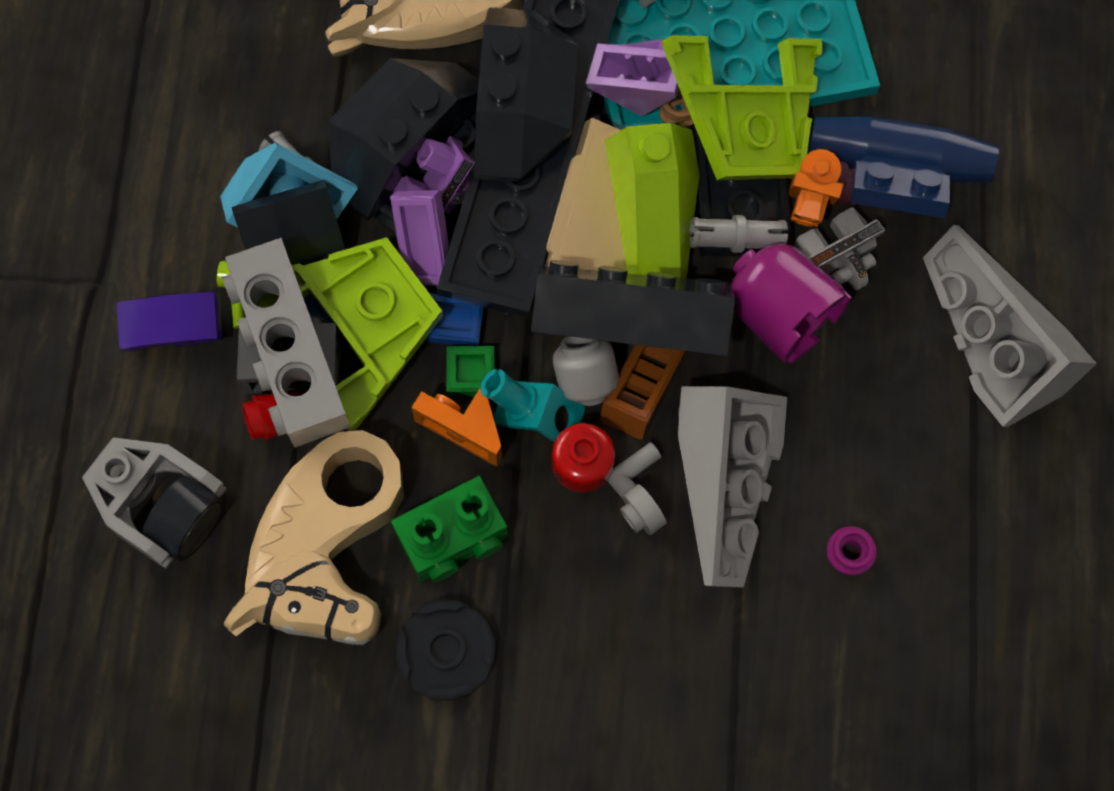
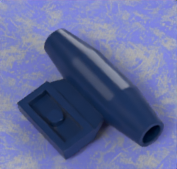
(904, 162)

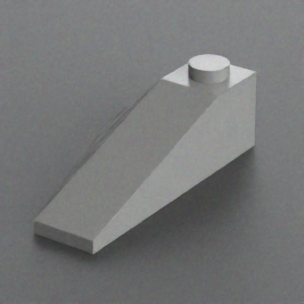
(1009, 339)
(726, 456)

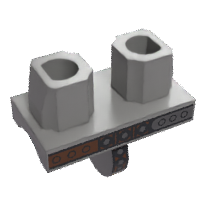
(855, 240)

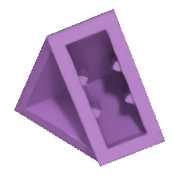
(633, 75)

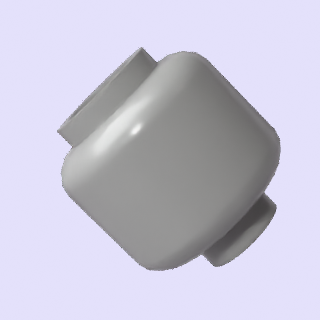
(585, 369)

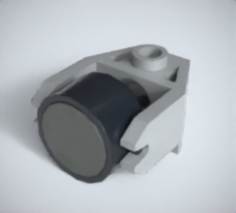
(182, 518)

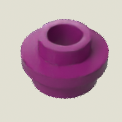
(858, 538)

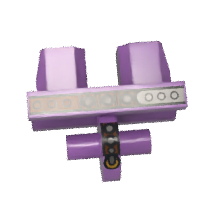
(446, 169)

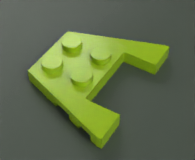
(748, 127)
(376, 309)

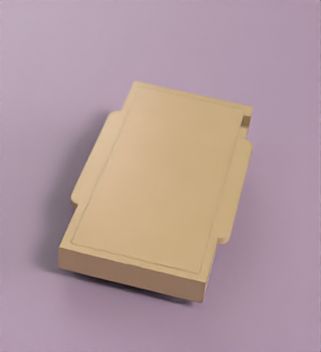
(587, 217)

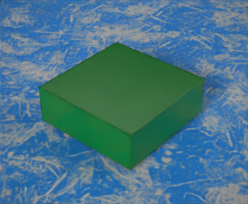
(467, 368)

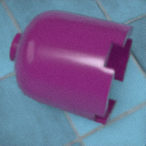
(785, 299)

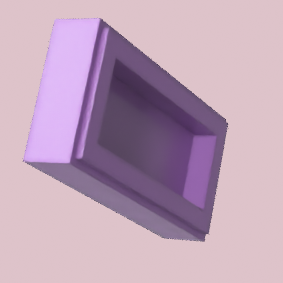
(421, 232)

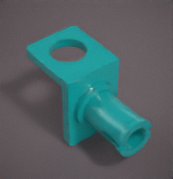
(528, 404)

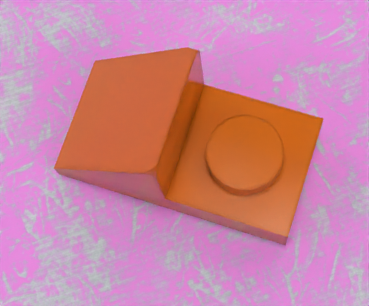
(471, 431)

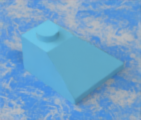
(279, 170)

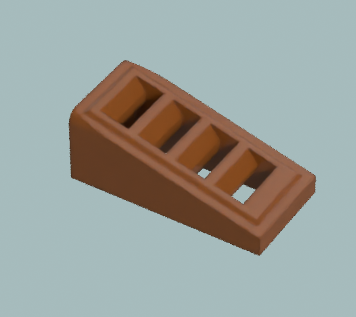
(629, 412)

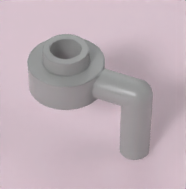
(639, 508)

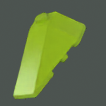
(654, 195)

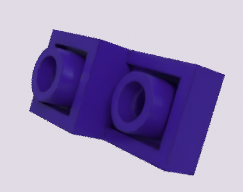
(169, 321)

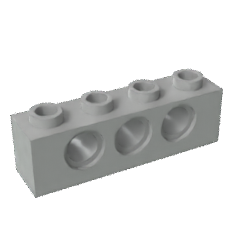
(269, 271)

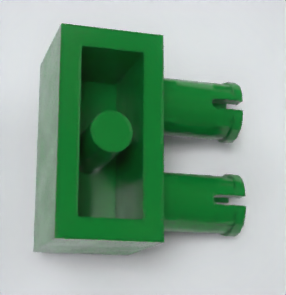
(451, 530)

